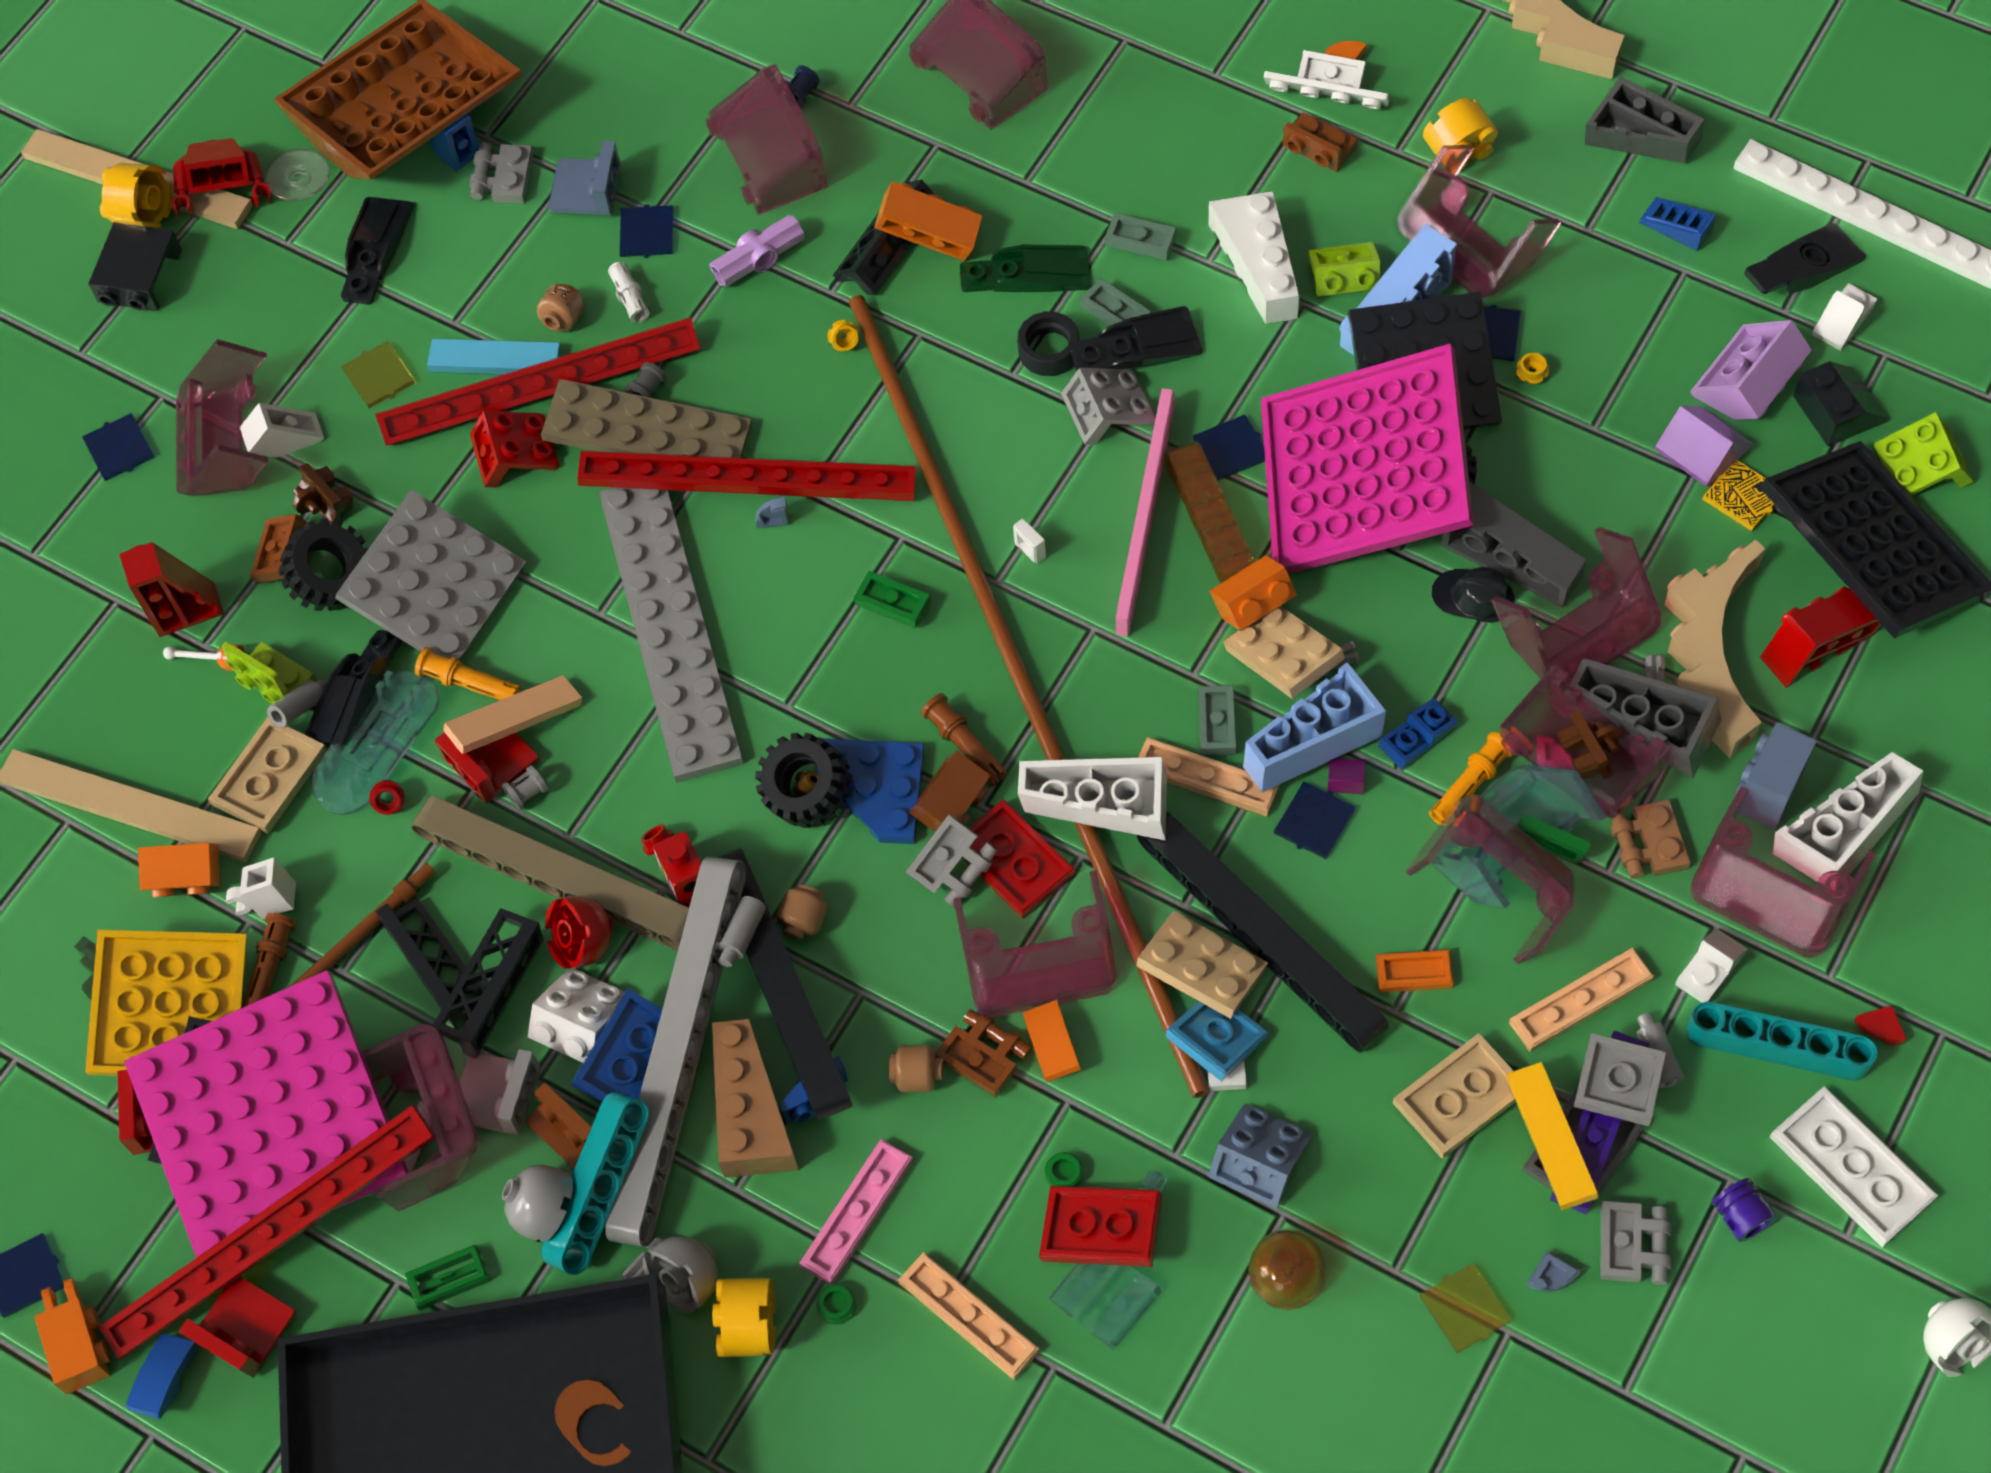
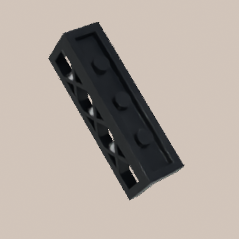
(875, 254)
(421, 963)
(499, 989)

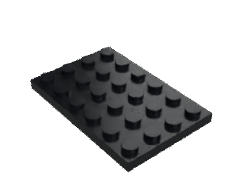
(1877, 538)

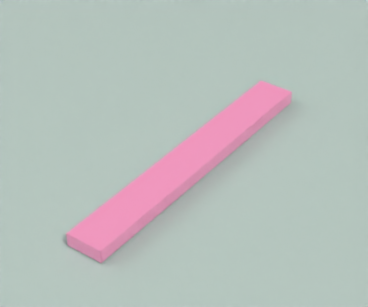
(1145, 513)

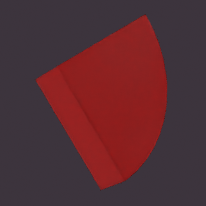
(1881, 1025)

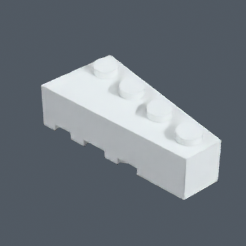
(1257, 247)
(1098, 792)
(1851, 820)

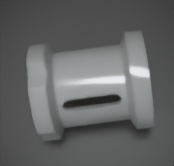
(525, 787)

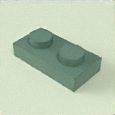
(1140, 236)
(1110, 303)
(1216, 720)

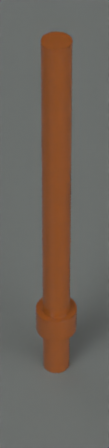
(403, 893)

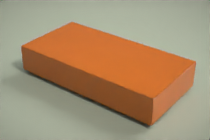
(1414, 971)

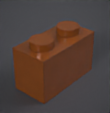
(951, 792)

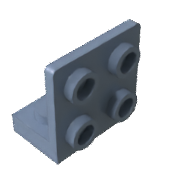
(586, 184)
(1258, 1155)

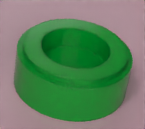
(1063, 1170)
(836, 1304)

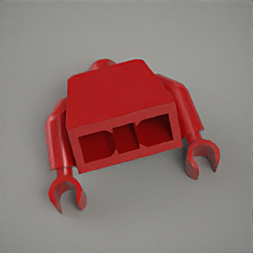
(216, 167)

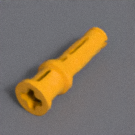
(452, 673)
(1480, 767)

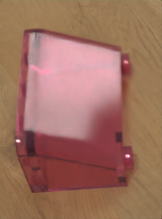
(984, 56)
(769, 141)
(1546, 710)

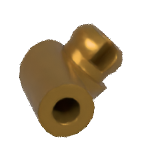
(805, 782)

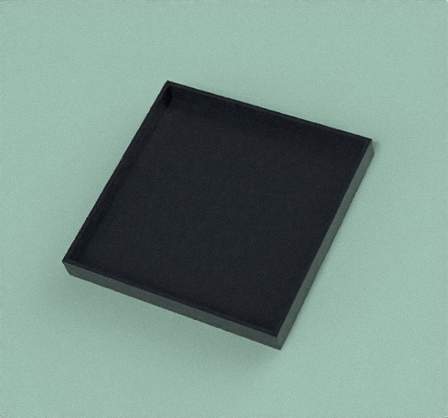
(483, 1386)

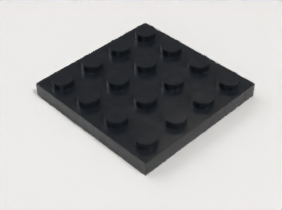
(1420, 325)

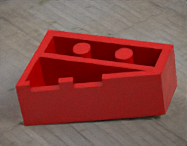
(169, 589)
(1816, 632)

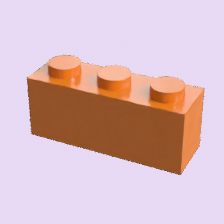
(928, 221)

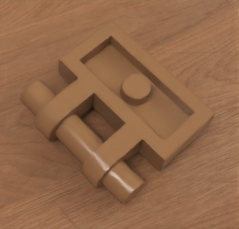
(1660, 838)

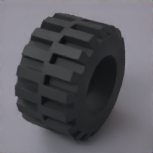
(299, 575)
(782, 765)

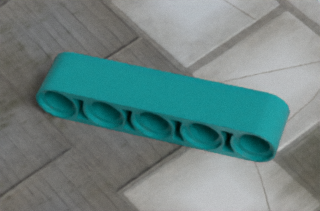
(1798, 1034)
(617, 1125)

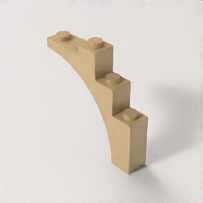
(1567, 37)
(1699, 642)

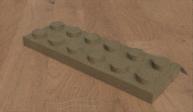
(633, 423)

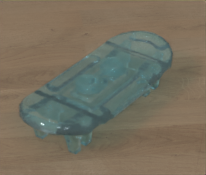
(377, 743)

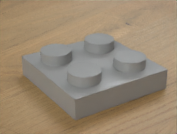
(1620, 1079)

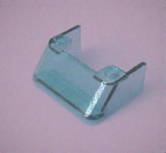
(1538, 791)

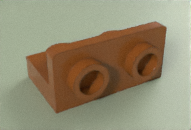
(1318, 141)
(272, 544)
(558, 1125)

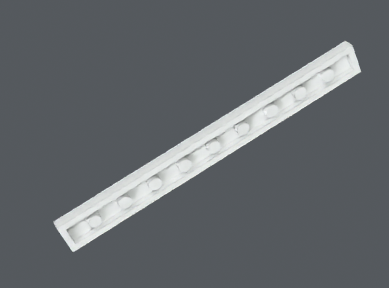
(1866, 211)

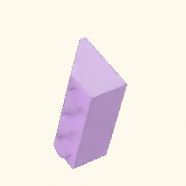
(1752, 369)

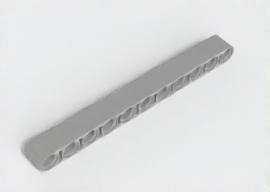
(677, 1049)

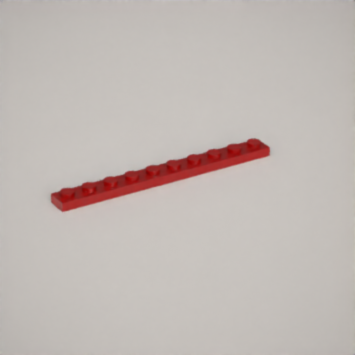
(537, 381)
(746, 476)
(267, 1232)

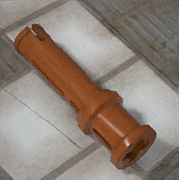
(954, 728)
(270, 952)

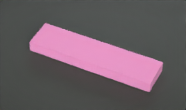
(856, 1212)

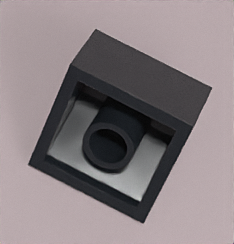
(1837, 402)

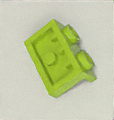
(1345, 268)

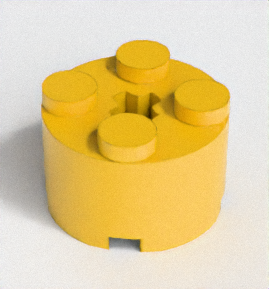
(1462, 124)
(135, 195)
(745, 1317)

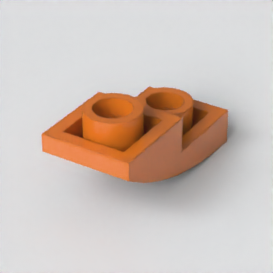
(1051, 1041)

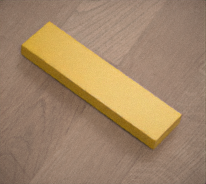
(1552, 1136)

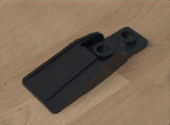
(373, 246)
(1806, 261)
(1140, 341)
(351, 690)

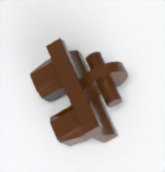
(316, 495)
(1594, 760)

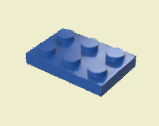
(621, 1050)

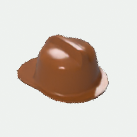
(571, 1407)

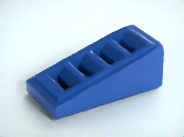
(1684, 233)

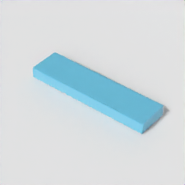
(488, 355)

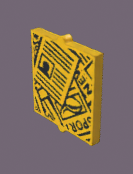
(1739, 495)

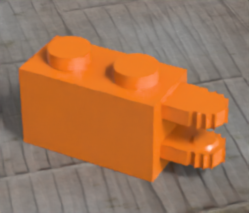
(71, 1340)

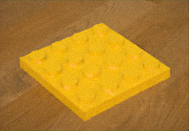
(151, 986)

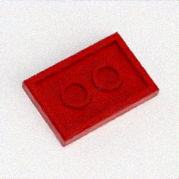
(1025, 865)
(1101, 1226)

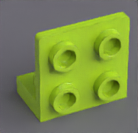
(1923, 455)
(266, 671)

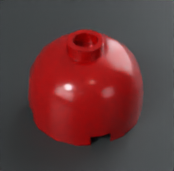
(578, 931)

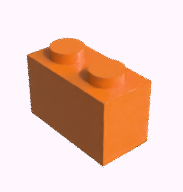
(1253, 592)
(179, 867)

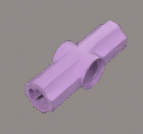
(757, 250)

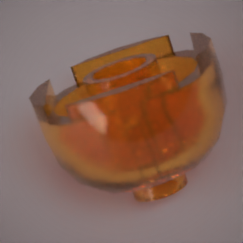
(1287, 1269)

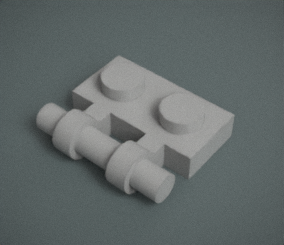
(511, 173)
(941, 855)
(1621, 1243)

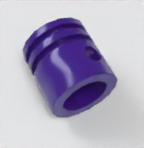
(1744, 1209)

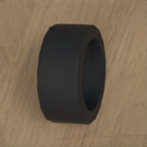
(1046, 323)

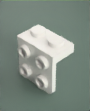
(572, 1013)

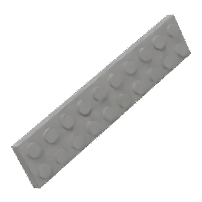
(671, 632)

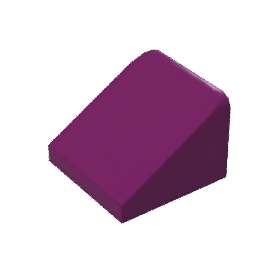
(1346, 776)

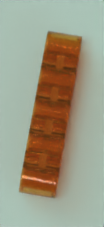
(1208, 510)

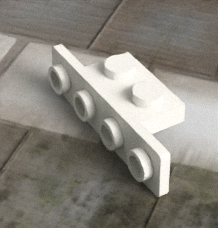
(1331, 77)

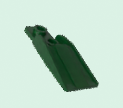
(1029, 270)

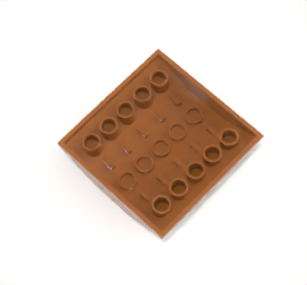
(395, 90)

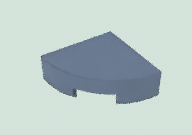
(772, 513)
(1552, 1274)

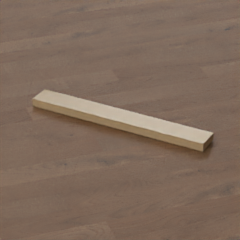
(90, 163)
(128, 805)

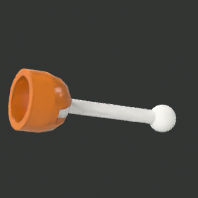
(170, 653)

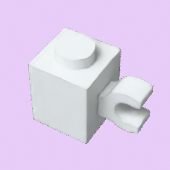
(264, 888)

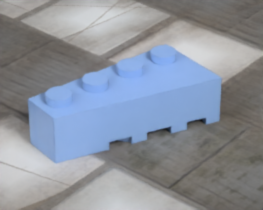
(1417, 274)
(1315, 730)

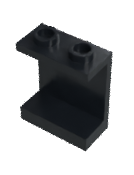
(132, 265)

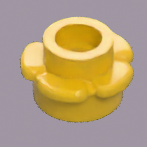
(850, 339)
(1532, 361)

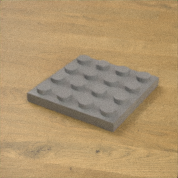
(430, 578)

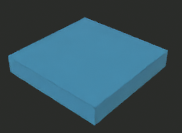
(1216, 1040)

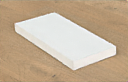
(1853, 1166)

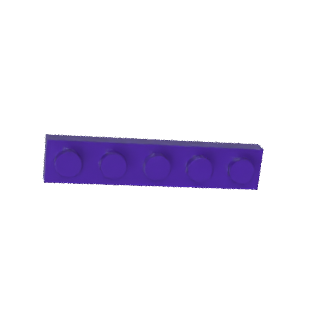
(1596, 1135)

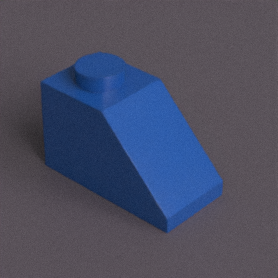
(456, 143)

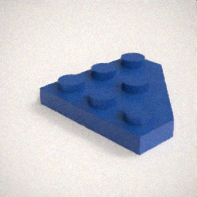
(883, 785)

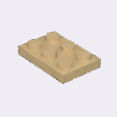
(1284, 651)
(267, 775)
(1202, 964)
(1457, 1096)

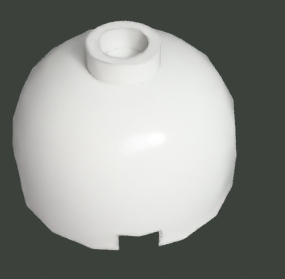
(1957, 1334)

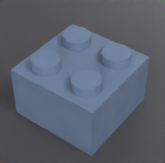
(1774, 774)

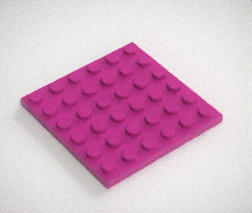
(1366, 460)
(257, 1105)

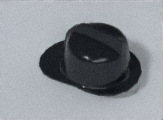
(1470, 593)

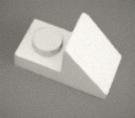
(1844, 316)
(1711, 966)

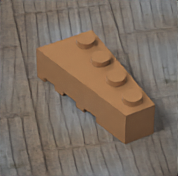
(747, 1114)

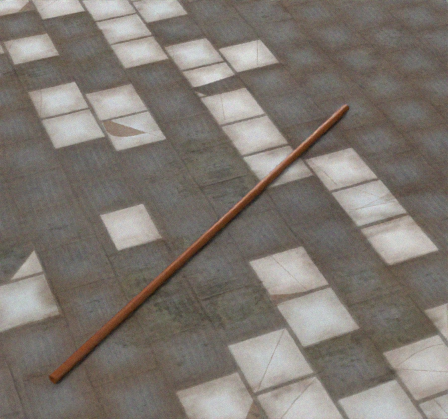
(1020, 677)

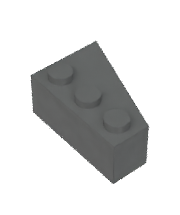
(1643, 124)

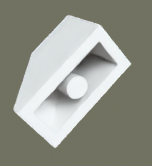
(280, 430)

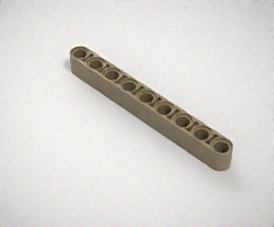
(550, 870)

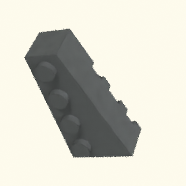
(1516, 549)
(1652, 708)

